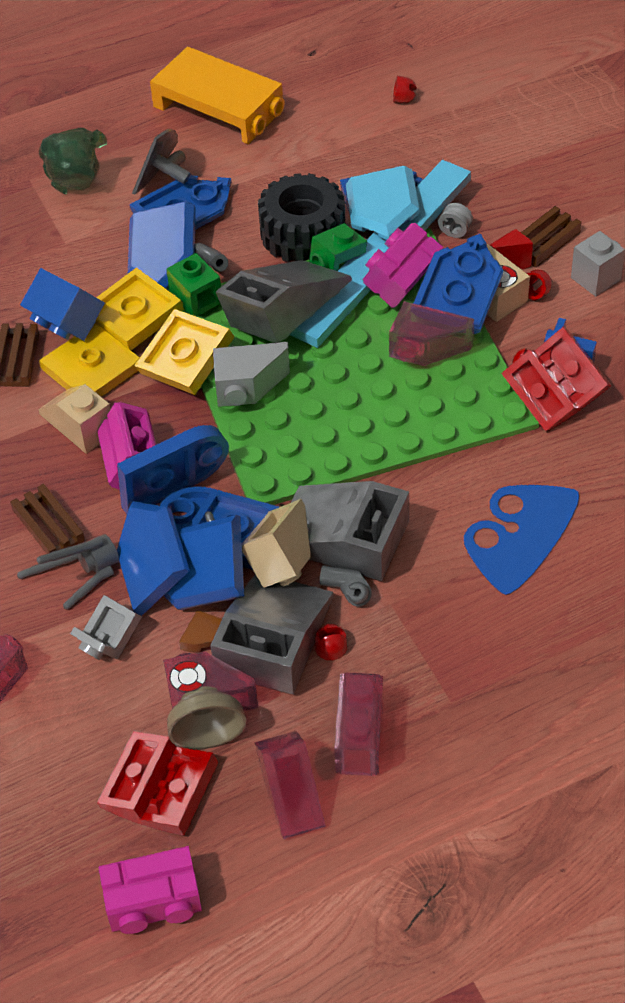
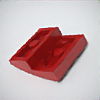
(556, 379)
(158, 783)

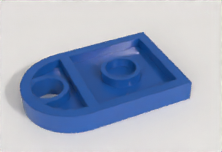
(171, 465)
(199, 500)

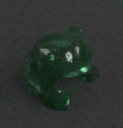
(71, 158)

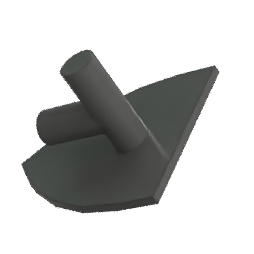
(160, 159)

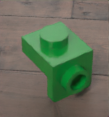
(336, 247)

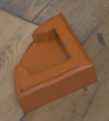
(199, 632)

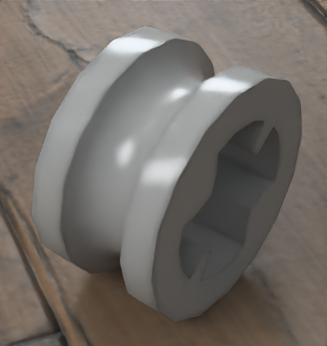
(455, 220)

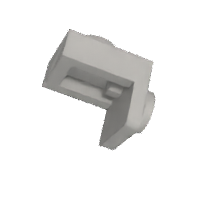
(107, 629)

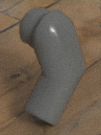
(212, 257)
(350, 583)

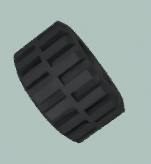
(297, 211)

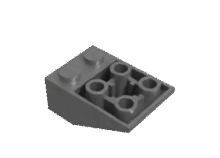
(278, 297)
(355, 524)
(272, 632)

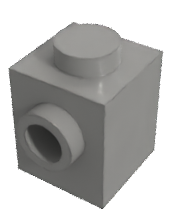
(597, 263)

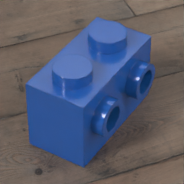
(61, 304)

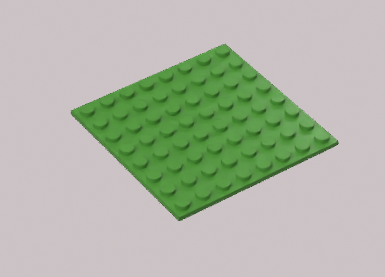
(357, 410)

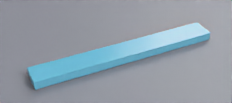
(433, 196)

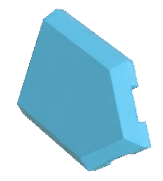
(382, 200)

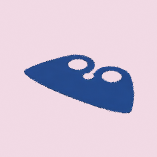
(520, 553)

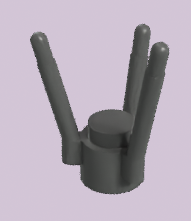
(94, 555)

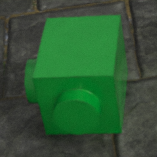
(194, 284)

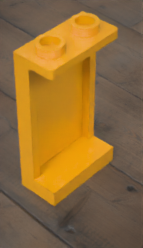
(219, 91)

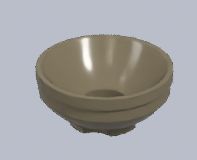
(205, 719)

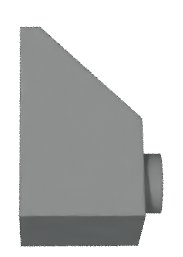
(248, 372)

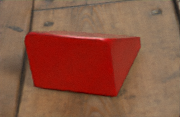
(515, 248)

